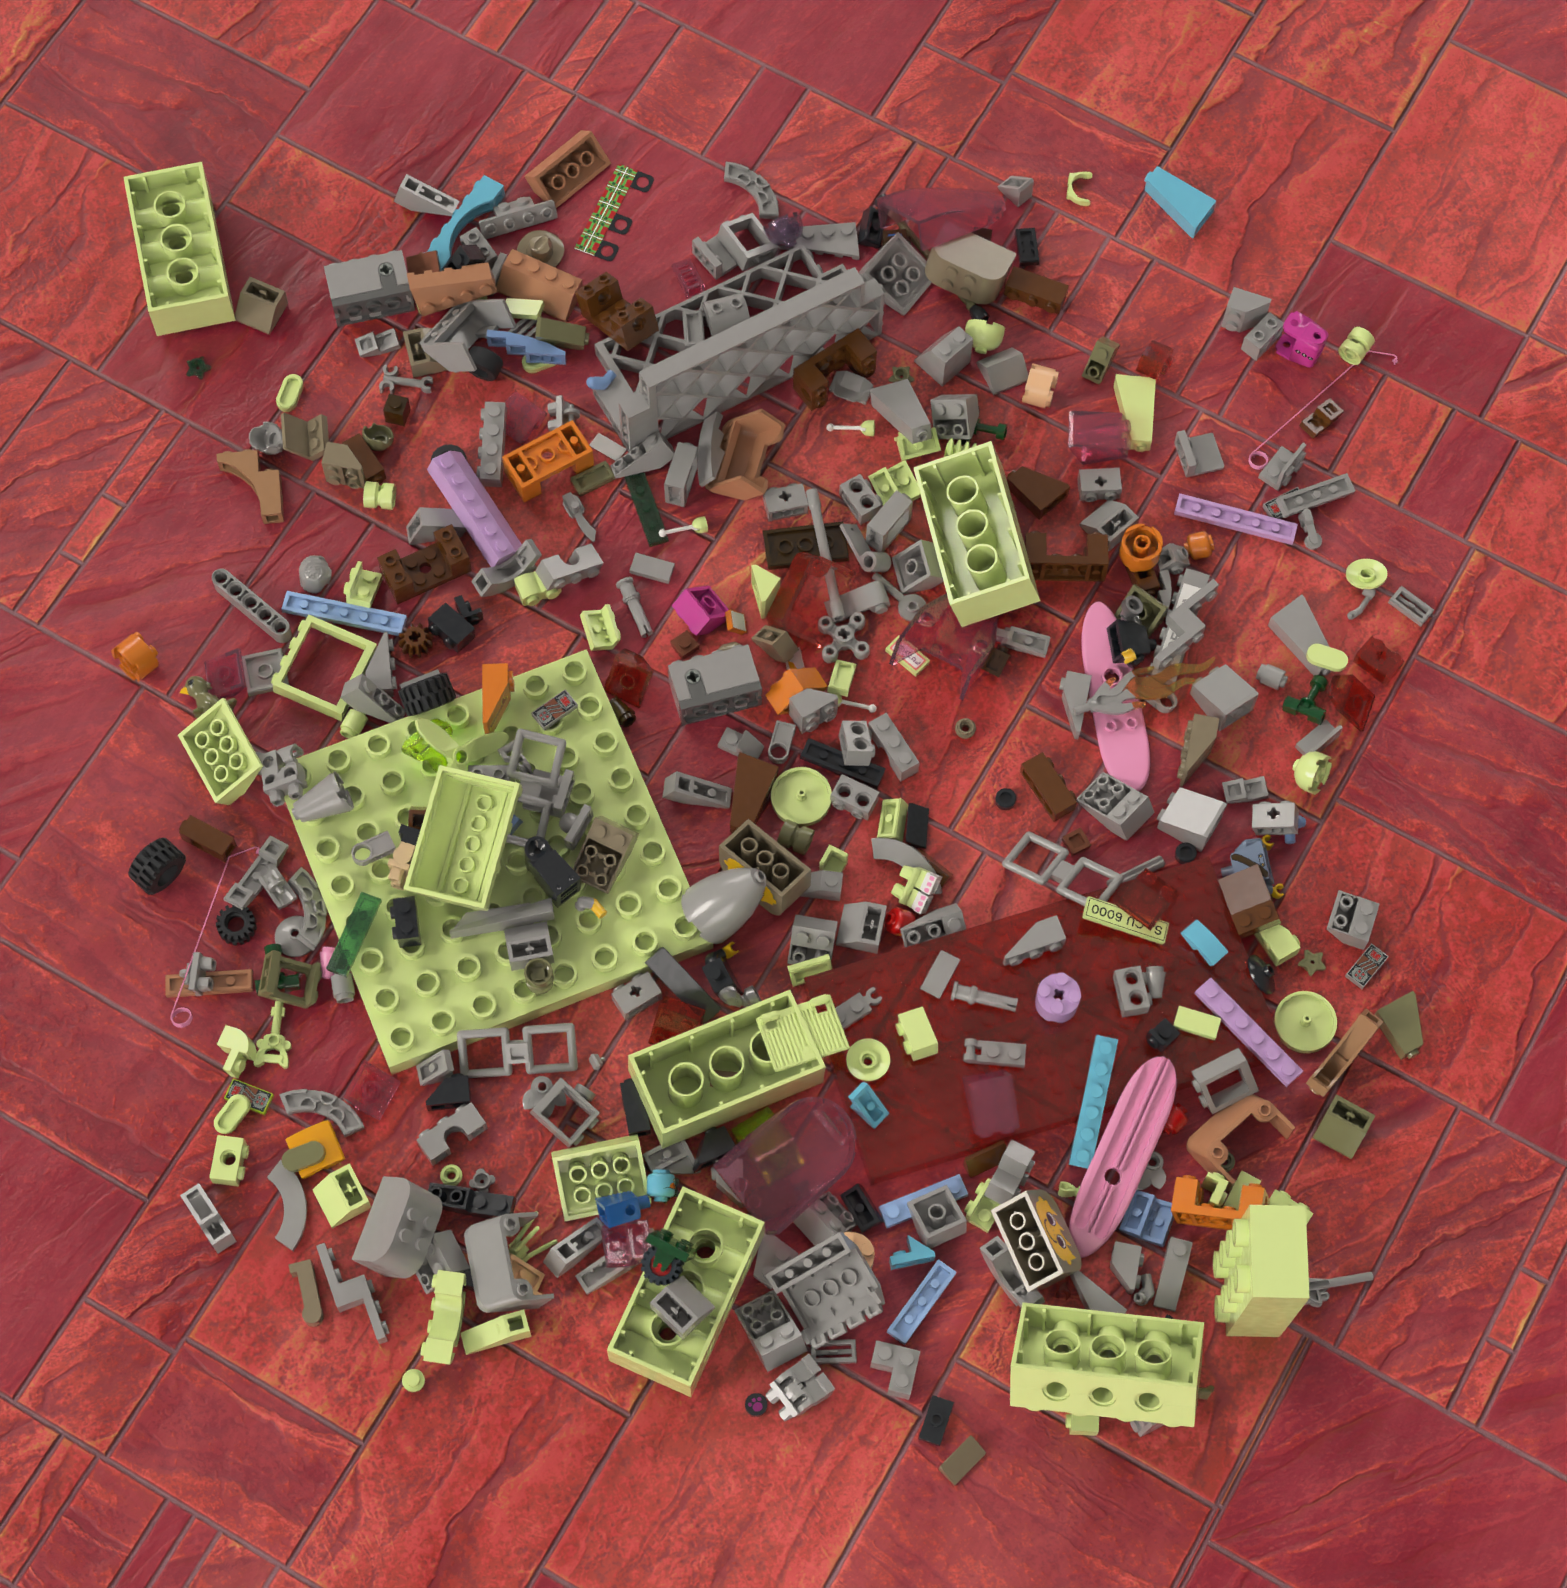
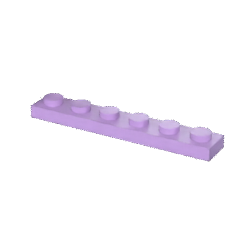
(1235, 519)
(1248, 1032)

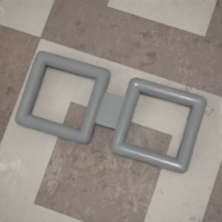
(531, 783)
(1060, 870)
(517, 1050)

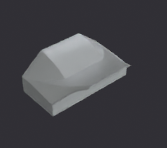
(851, 387)

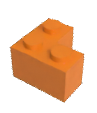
(791, 684)

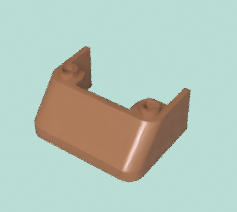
(1206, 1142)

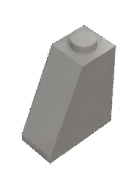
(429, 520)

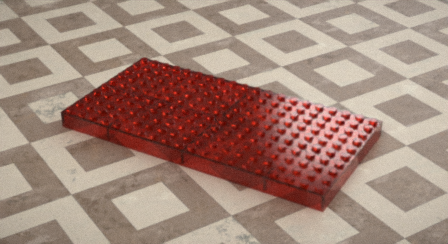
(927, 1096)

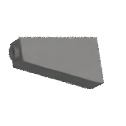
(902, 409)
(1298, 631)

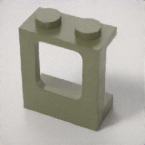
(270, 977)

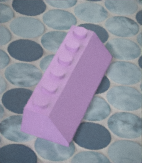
(474, 507)

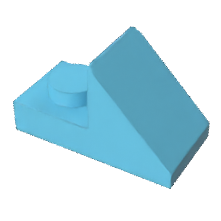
(868, 1105)
(917, 1254)

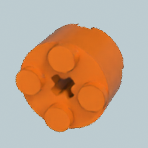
(1140, 547)
(136, 657)

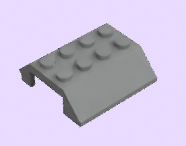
(829, 1289)

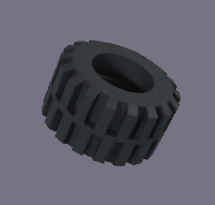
(427, 694)
(157, 866)

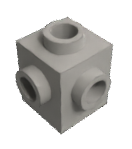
(1173, 558)

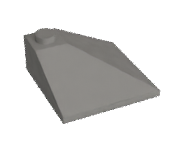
(900, 272)

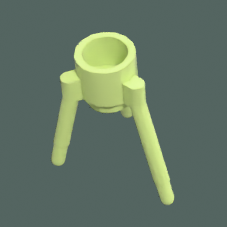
(519, 1248)

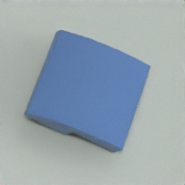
(1148, 1218)

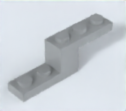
(1186, 625)
(353, 1293)

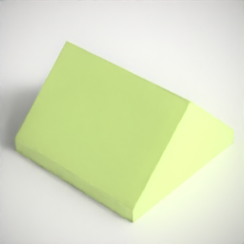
(765, 588)

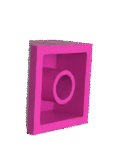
(700, 609)

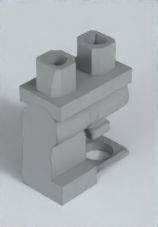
(282, 780)

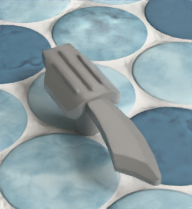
(576, 510)

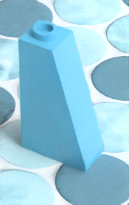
(1180, 200)

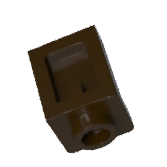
(997, 660)

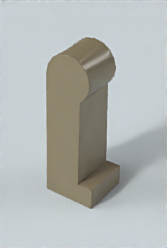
(312, 1310)

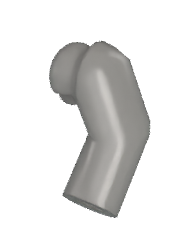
(1146, 1292)

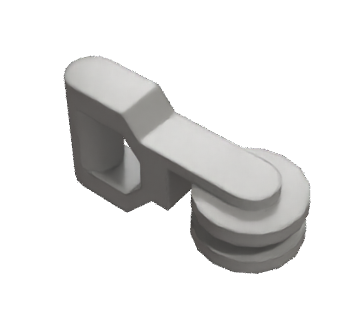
(1306, 521)
(525, 767)

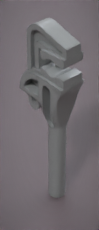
(1318, 1286)

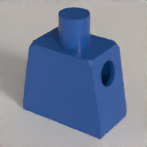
(621, 1208)

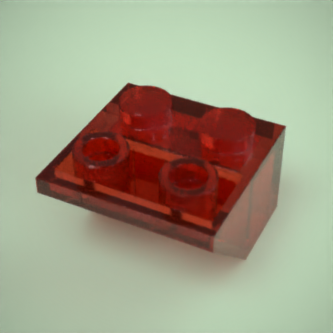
(674, 1019)

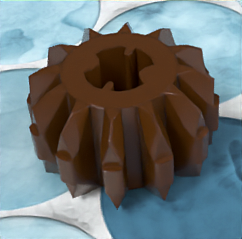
(421, 646)

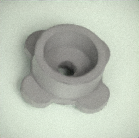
(482, 1175)

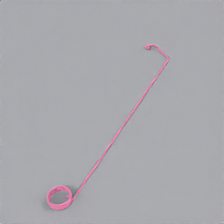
(1264, 455)
(174, 1013)

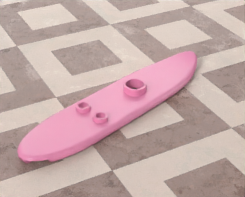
(1120, 737)
(1125, 1148)

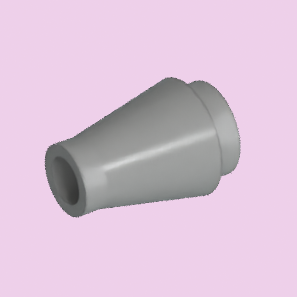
(1155, 980)

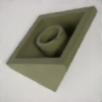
(1153, 610)

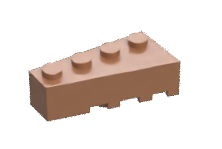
(451, 287)

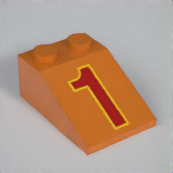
(496, 693)

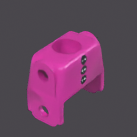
(1305, 340)

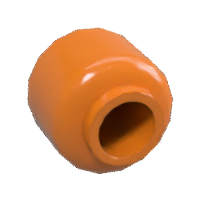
(1199, 545)

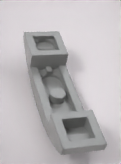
(249, 886)

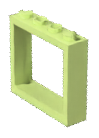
(339, 711)

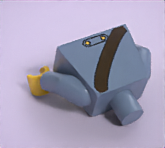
(1251, 853)

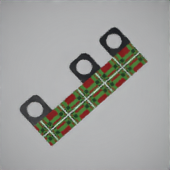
(605, 212)

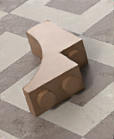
(265, 483)
(1344, 1053)

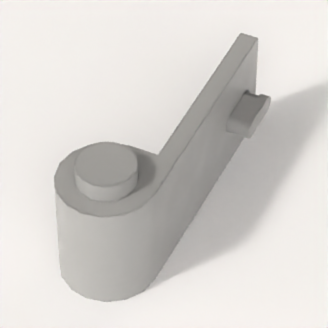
(867, 559)
(870, 596)

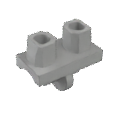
(563, 411)
(277, 888)
(196, 975)

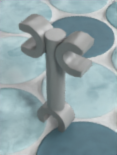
(391, 378)

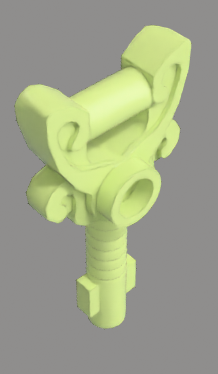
(274, 1041)

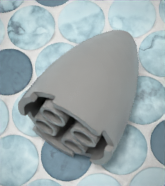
(723, 902)

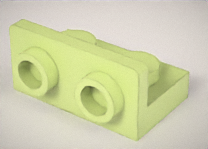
(908, 450)
(362, 586)
(979, 1211)

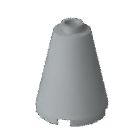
(323, 800)

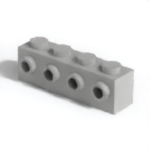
(493, 444)

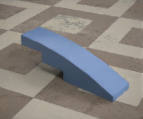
(534, 350)

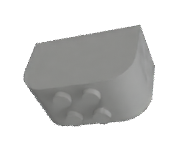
(398, 1228)

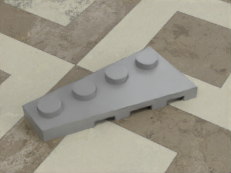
(830, 239)

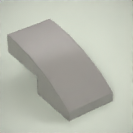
(377, 344)
(1164, 595)
(1245, 791)
(940, 974)

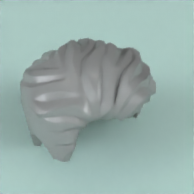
(267, 438)
(314, 573)

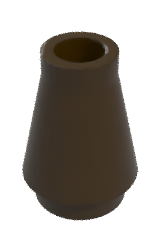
(623, 713)

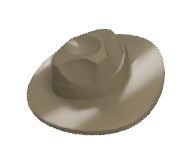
(542, 246)

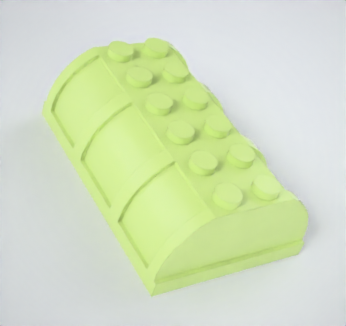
(463, 838)

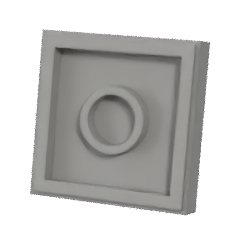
(260, 669)

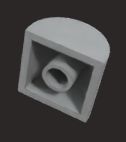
(725, 312)

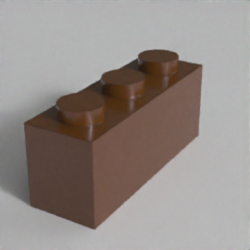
(1036, 290)
(1048, 786)

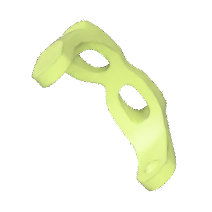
(1071, 194)

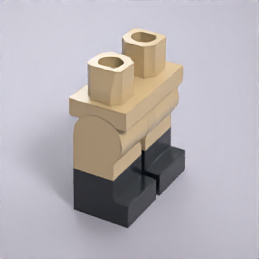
(403, 856)

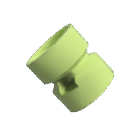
(1356, 345)
(379, 495)

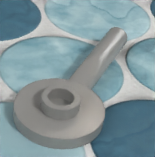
(908, 604)

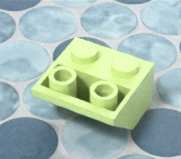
(341, 1196)

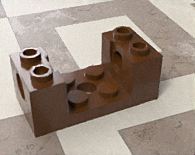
(607, 310)
(811, 375)
(445, 557)
(1055, 567)

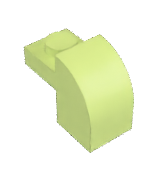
(239, 1048)

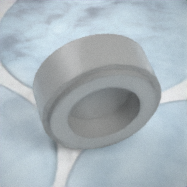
(584, 1092)

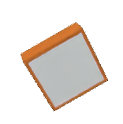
(735, 622)

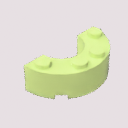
(447, 1317)

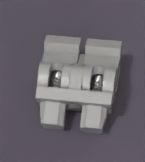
(800, 1388)

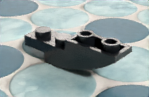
(473, 1203)

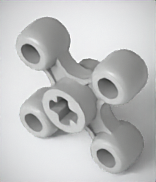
(843, 644)

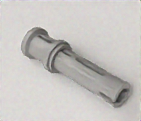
(632, 598)
(973, 995)

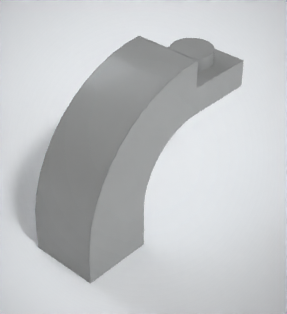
(501, 577)
(1005, 1272)

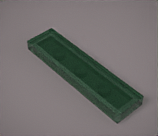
(646, 508)
(354, 934)

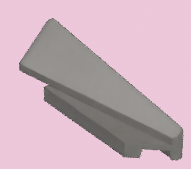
(503, 918)

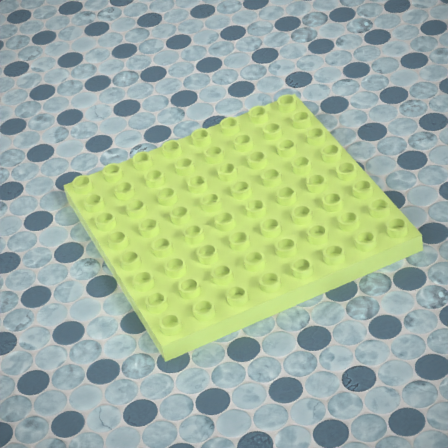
(466, 983)

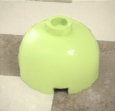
(984, 335)
(1311, 771)

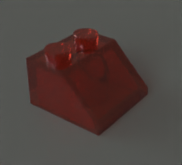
(1148, 899)

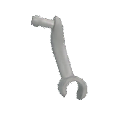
(1369, 594)

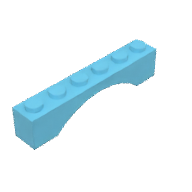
(482, 199)
(1093, 1101)

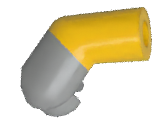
(590, 903)

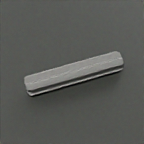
(1153, 865)

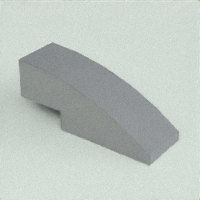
(208, 1218)

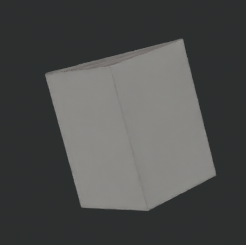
(1004, 370)

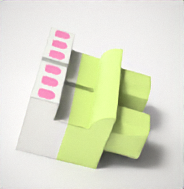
(919, 888)

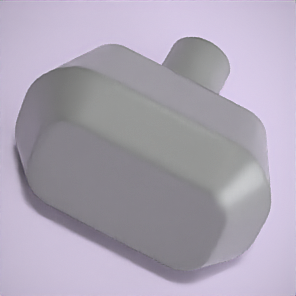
(596, 1061)

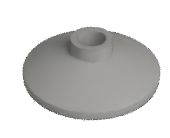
(291, 945)

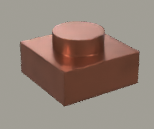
(684, 644)
(1076, 842)

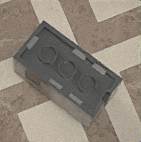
(369, 288)
(714, 684)

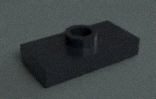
(1027, 246)
(936, 1420)

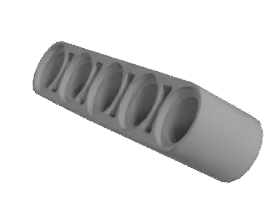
(255, 613)

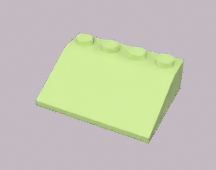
(221, 753)
(597, 1172)

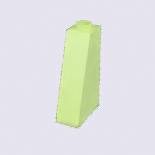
(1136, 402)

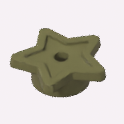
(900, 371)
(1306, 962)

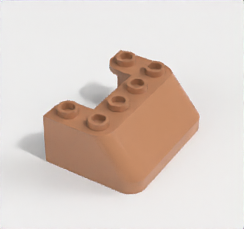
(745, 450)

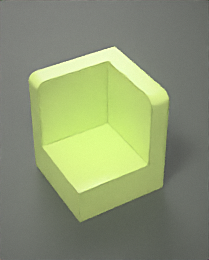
(833, 860)

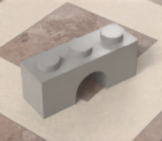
(556, 574)
(899, 753)
(465, 1120)

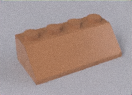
(568, 168)
(535, 280)

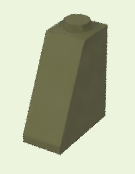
(561, 334)
(1402, 1025)

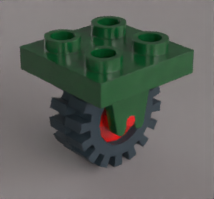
(666, 1257)

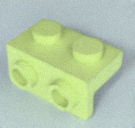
(600, 628)
(1217, 1184)

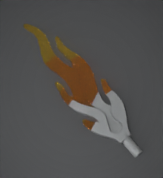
(1145, 688)

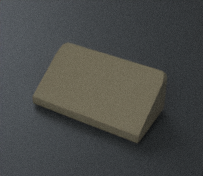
(962, 1460)

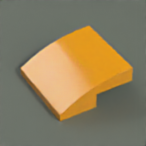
(324, 1135)

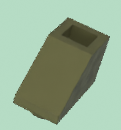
(1100, 359)

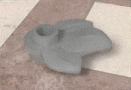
(534, 1095)
(1153, 1174)

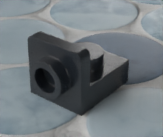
(464, 609)
(1162, 1035)

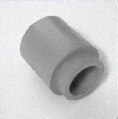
(1272, 676)
(343, 988)

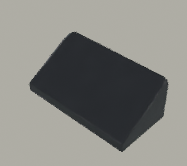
(870, 231)
(917, 826)
(861, 1208)

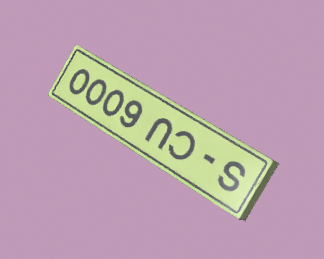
(1116, 918)

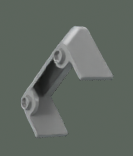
(461, 327)
(492, 1267)

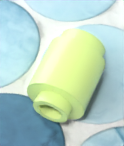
(353, 724)

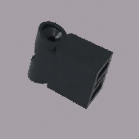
(551, 871)

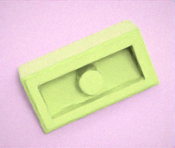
(892, 819)

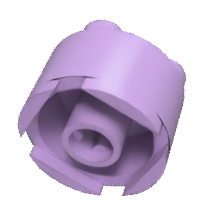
(1056, 1009)

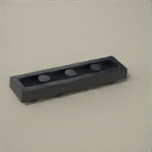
(832, 760)

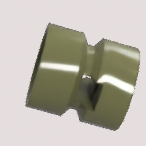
(796, 837)
(539, 976)

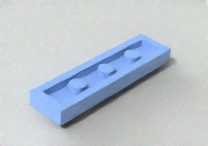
(898, 1211)
(921, 1302)

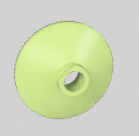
(1366, 574)
(871, 1050)

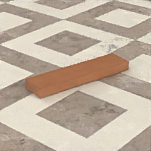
(224, 983)

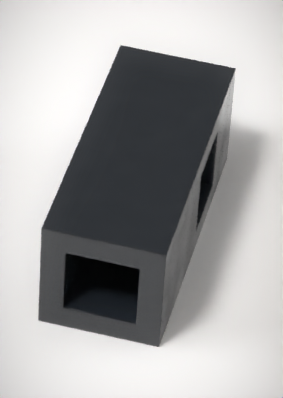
(634, 1109)

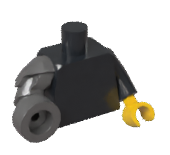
(1128, 636)
(724, 981)

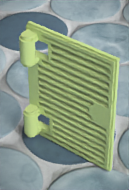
(788, 1043)

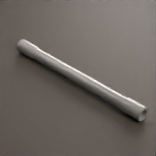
(815, 507)

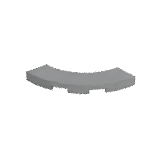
(756, 186)
(901, 854)
(313, 907)
(323, 1104)
(294, 1206)

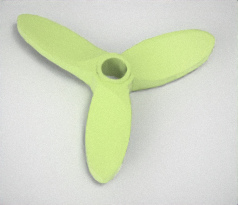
(444, 744)

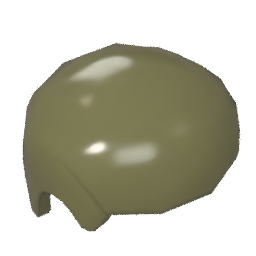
(378, 437)

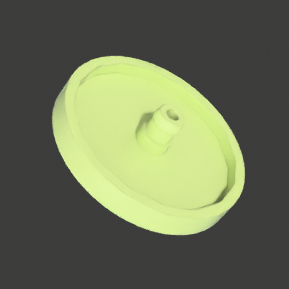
(801, 796)
(1305, 1022)

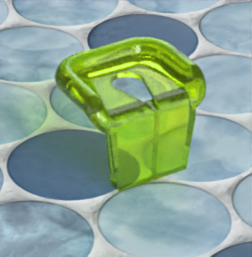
(424, 752)

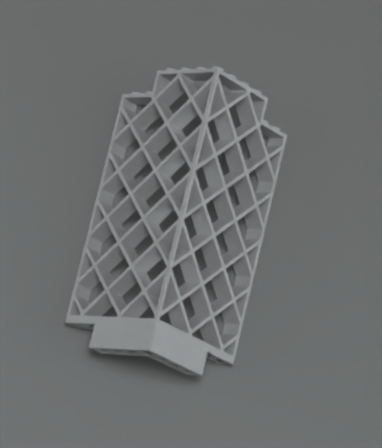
(754, 348)

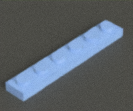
(344, 613)

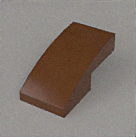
(1322, 418)

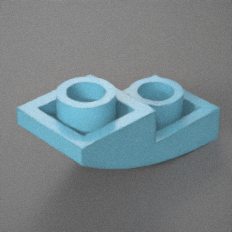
(1205, 942)

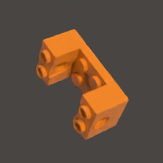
(528, 468)
(1190, 1210)

